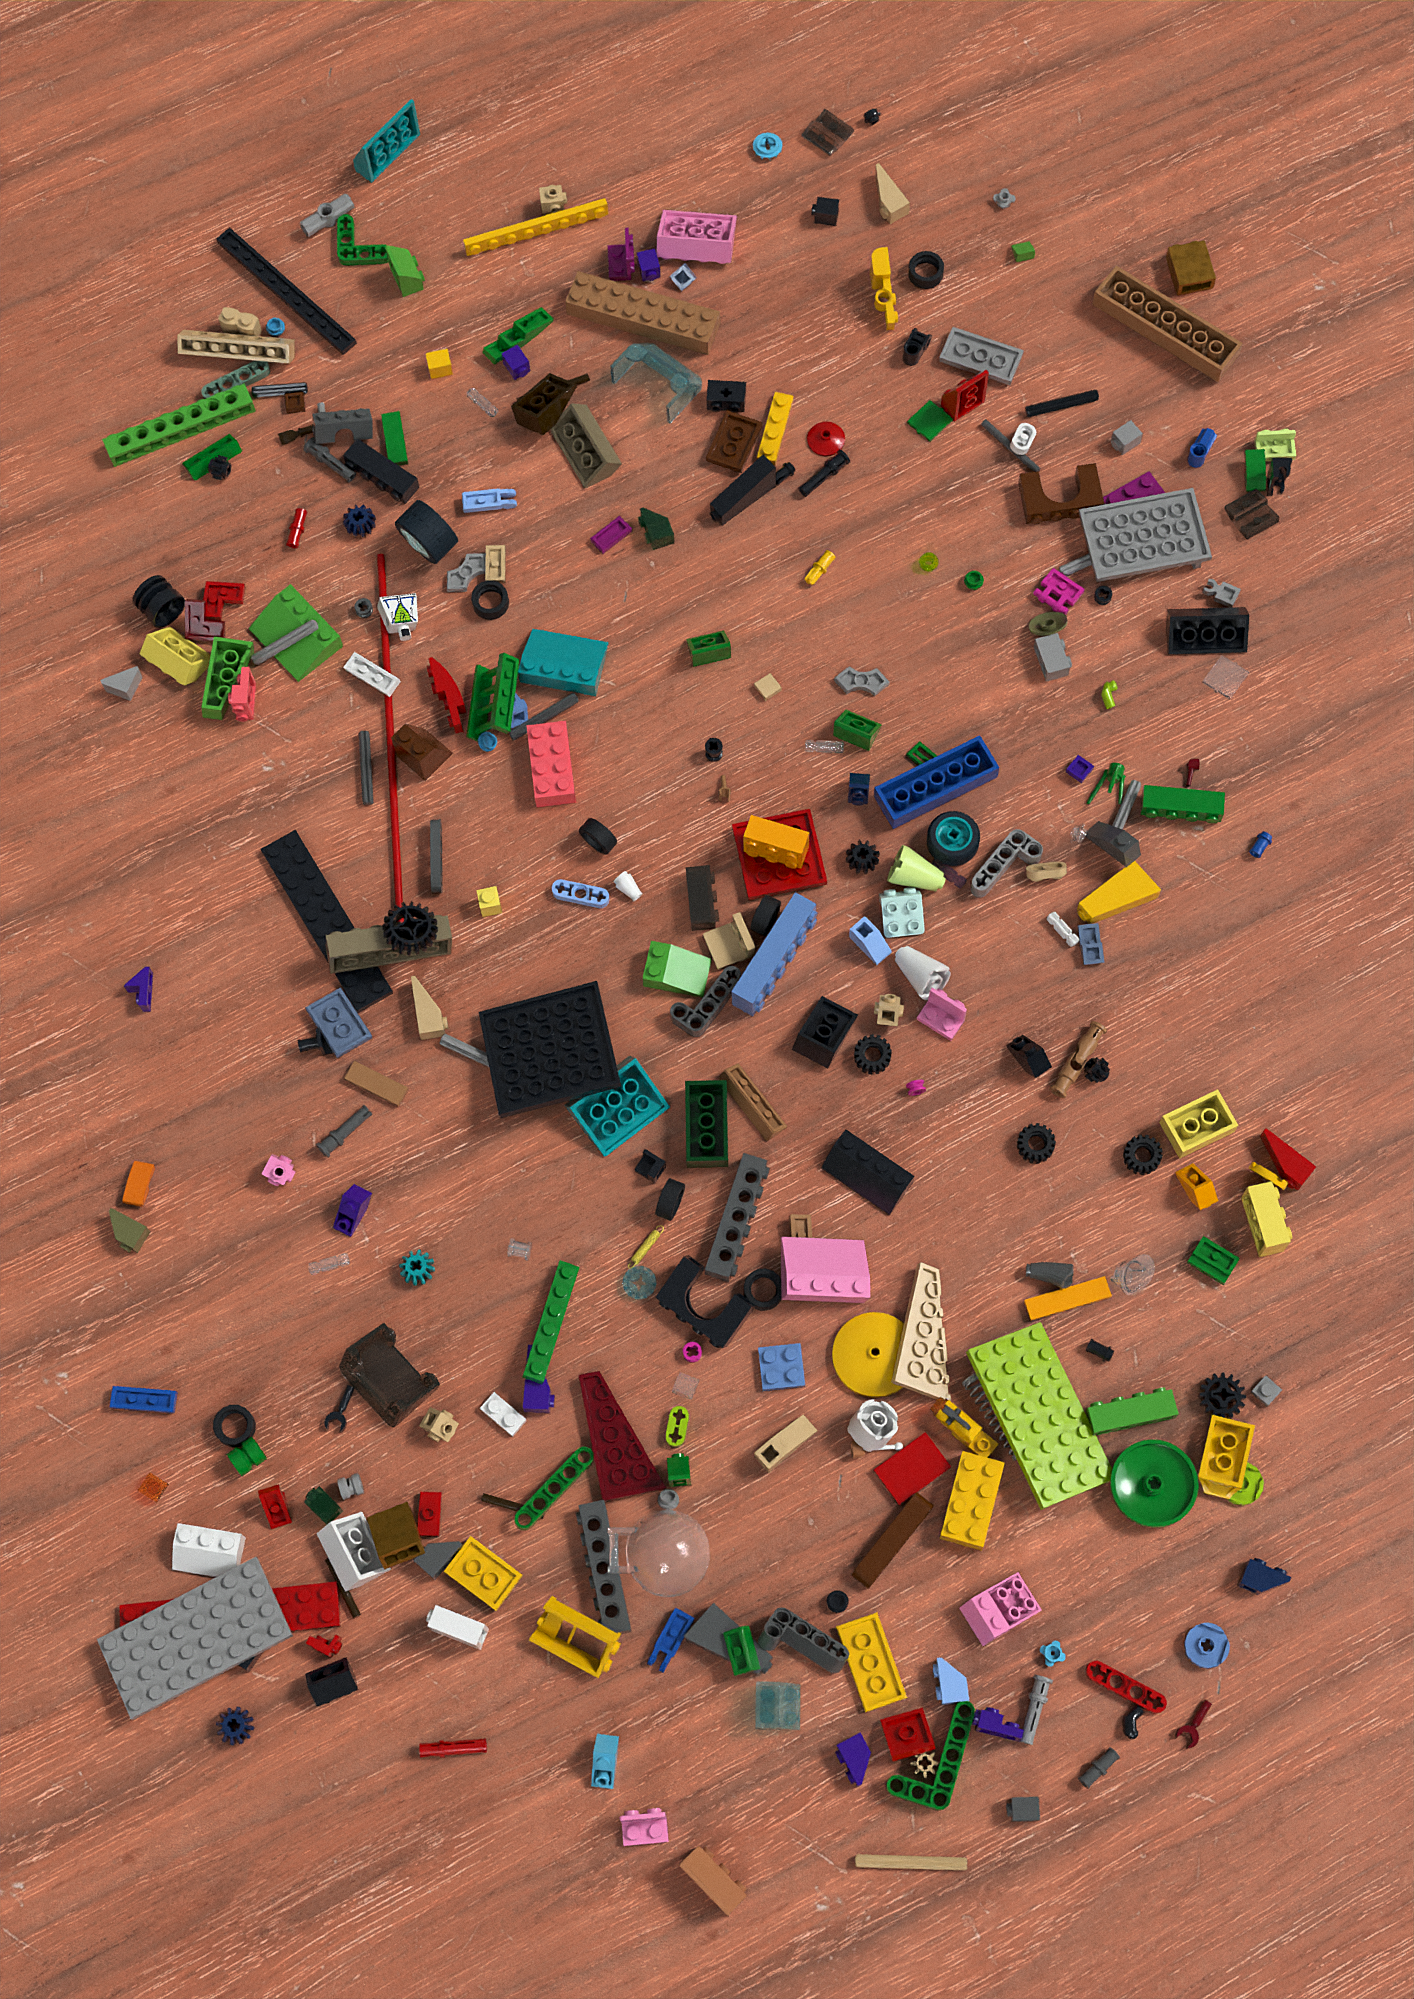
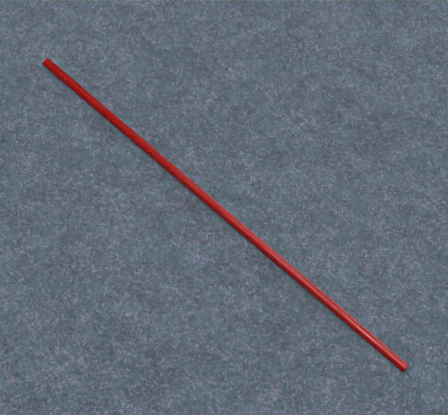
(390, 747)

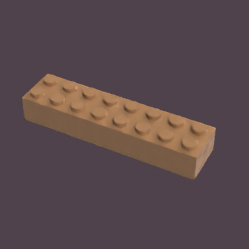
(642, 312)
(1167, 323)

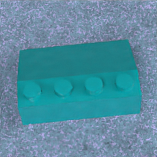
(388, 143)
(563, 662)
(619, 1113)

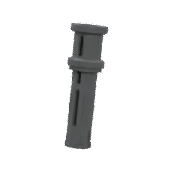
(324, 453)
(337, 1137)

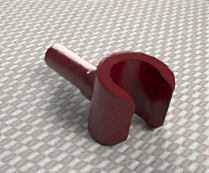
(1193, 764)

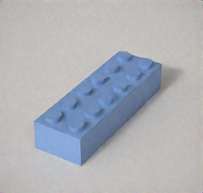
(774, 954)

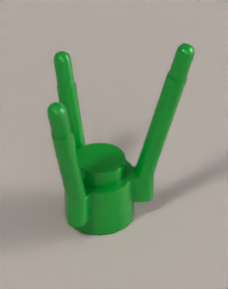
(1114, 774)

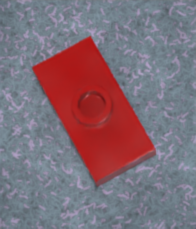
(429, 1514)

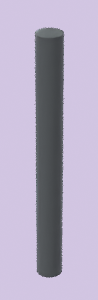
(1006, 442)

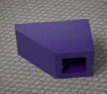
(352, 1209)
(856, 1756)

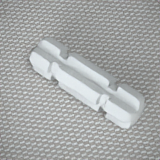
(1063, 929)

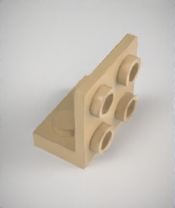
(730, 943)

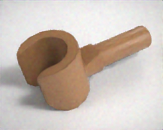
(724, 791)

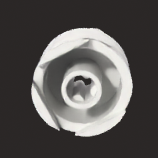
(873, 1425)

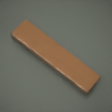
(752, 1102)

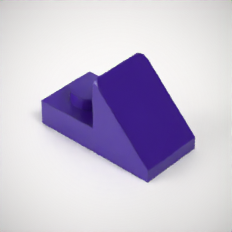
(142, 983)

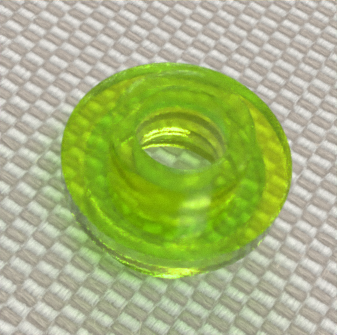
(928, 557)

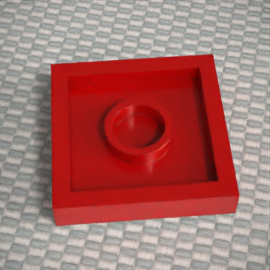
(907, 1734)

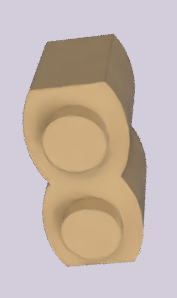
(239, 323)

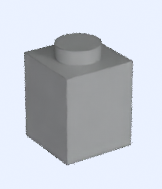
(1126, 437)

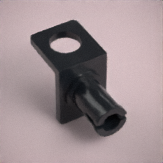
(315, 1043)

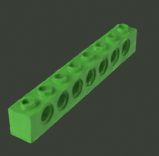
(174, 433)

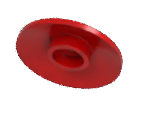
(826, 445)

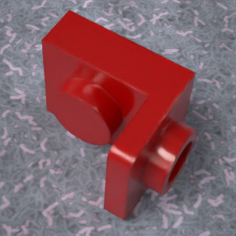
(320, 1644)

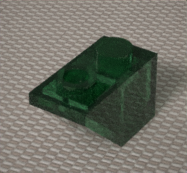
(657, 528)
(323, 1505)

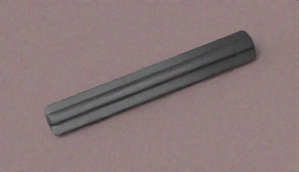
(544, 716)
(366, 768)

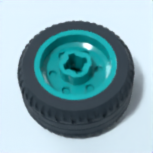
(953, 838)

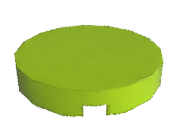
(1251, 1487)

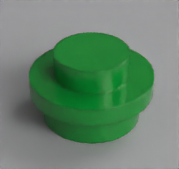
(973, 580)

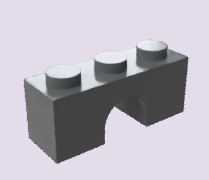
(329, 423)

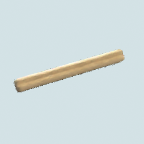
(911, 1862)

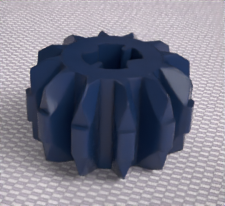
(359, 520)
(229, 1732)

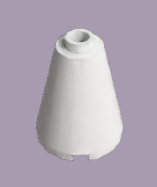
(922, 971)

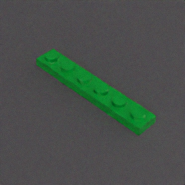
(550, 1322)

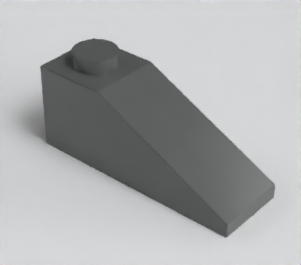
(1115, 842)

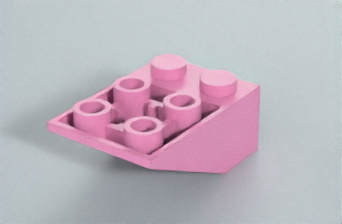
(1000, 1608)

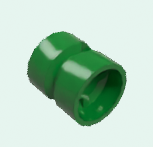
(246, 1456)

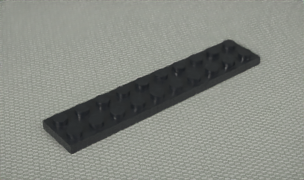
(321, 913)

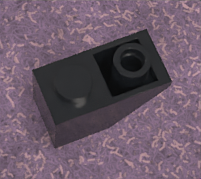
(1029, 1056)

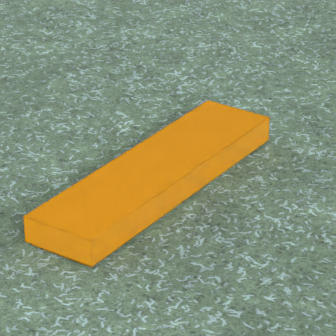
(1068, 1298)

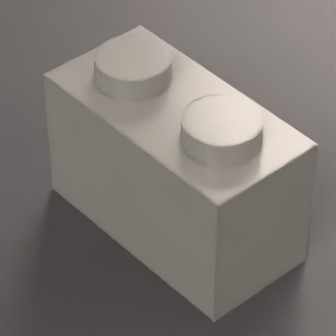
(1052, 657)

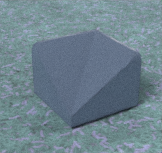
(683, 276)

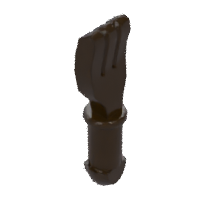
(291, 435)

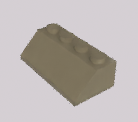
(585, 445)

